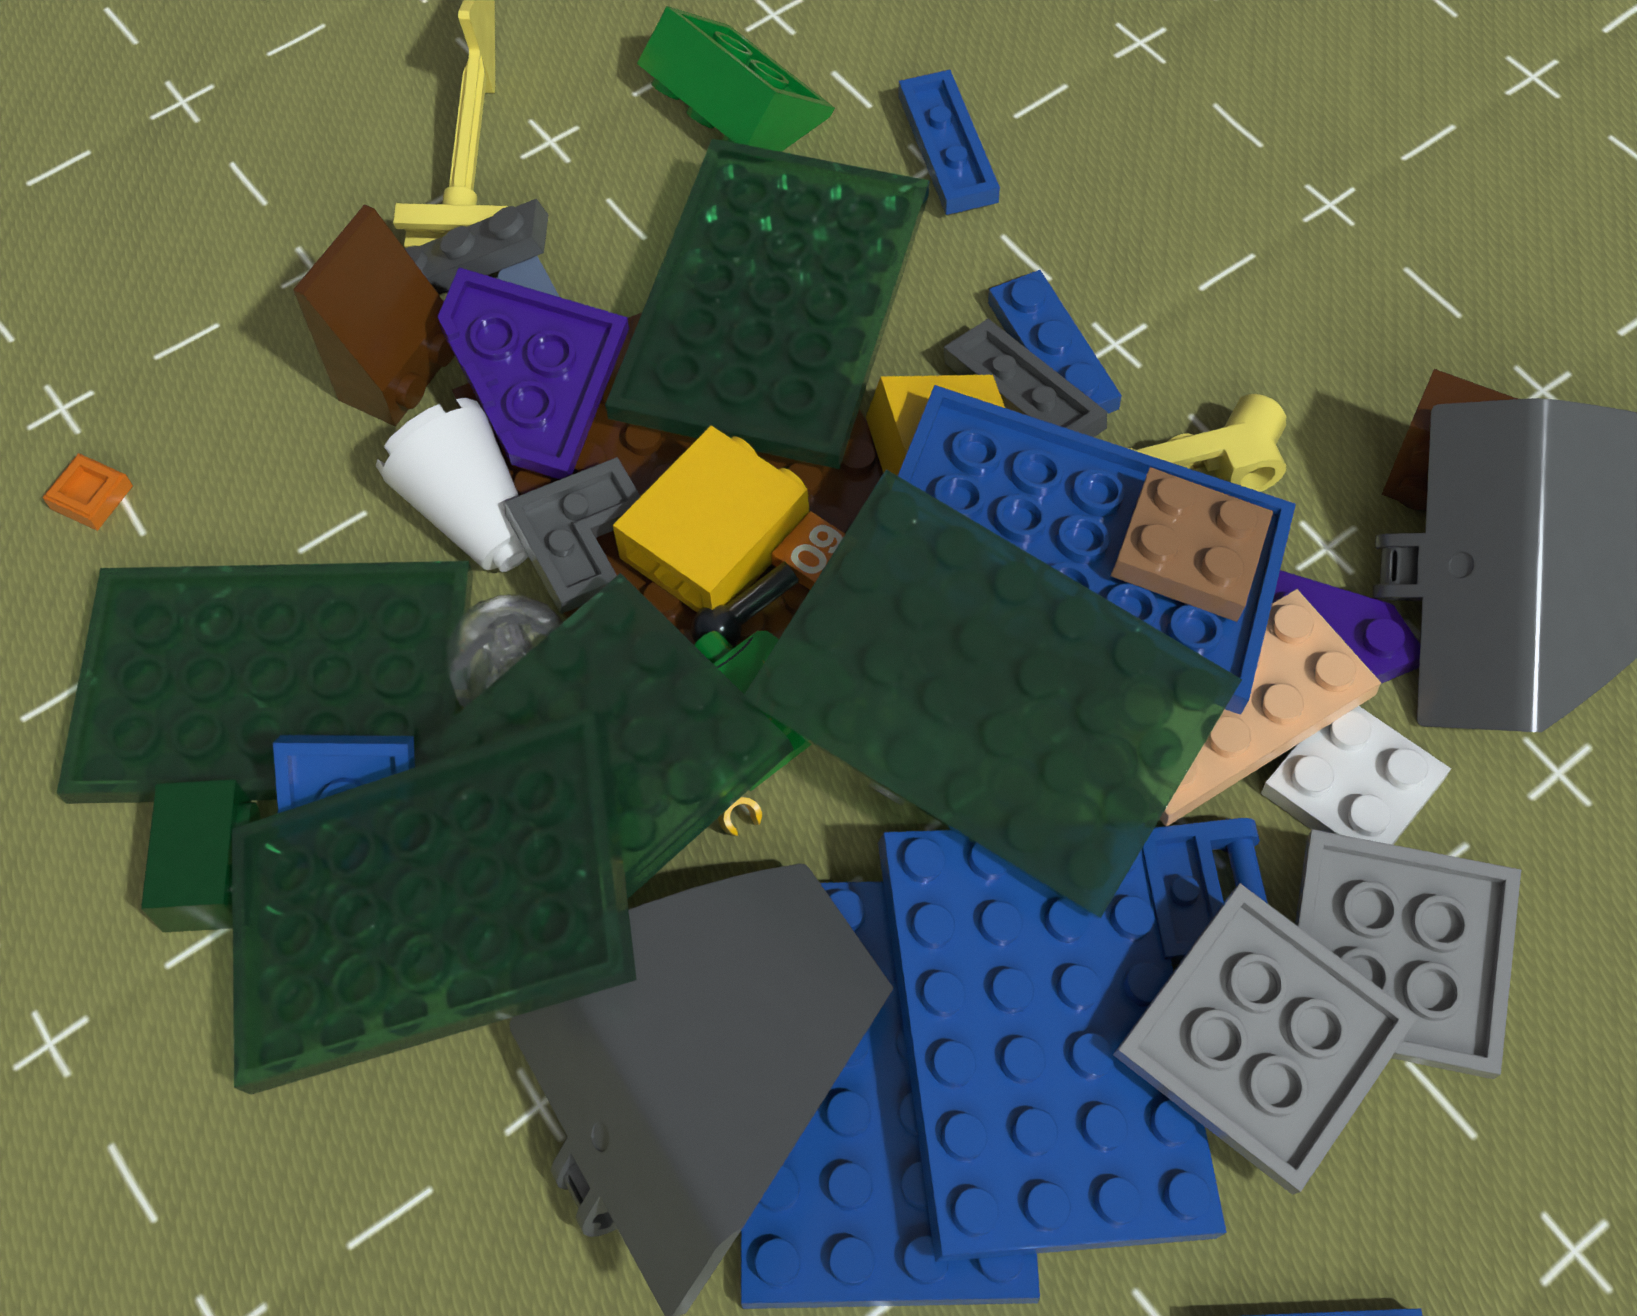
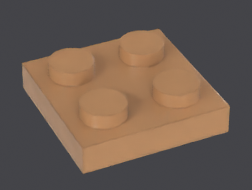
(1193, 544)

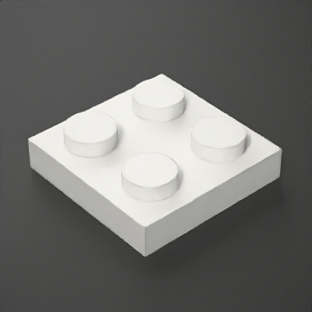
(1356, 779)

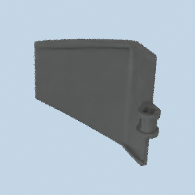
(1521, 561)
(702, 1067)

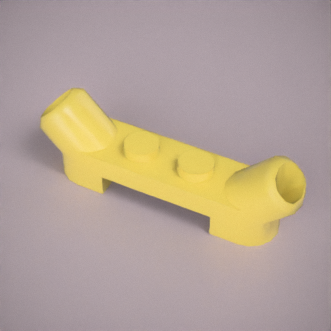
(1239, 452)

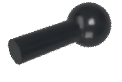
(730, 617)

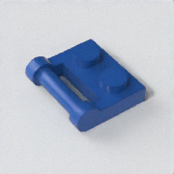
(1186, 877)

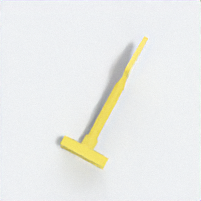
(459, 205)

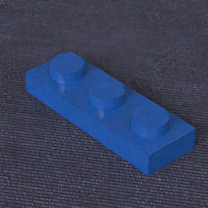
(948, 142)
(1041, 324)

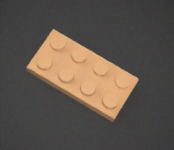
(1299, 687)

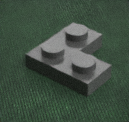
(562, 525)

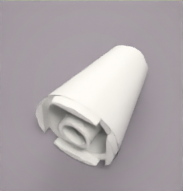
(457, 481)

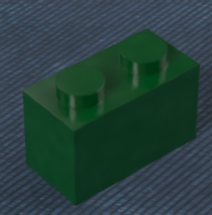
(192, 854)

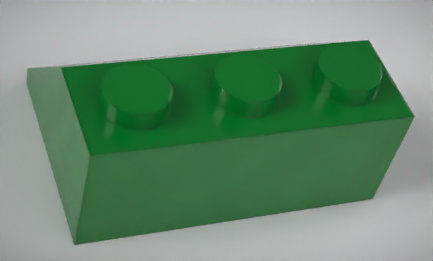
(730, 82)

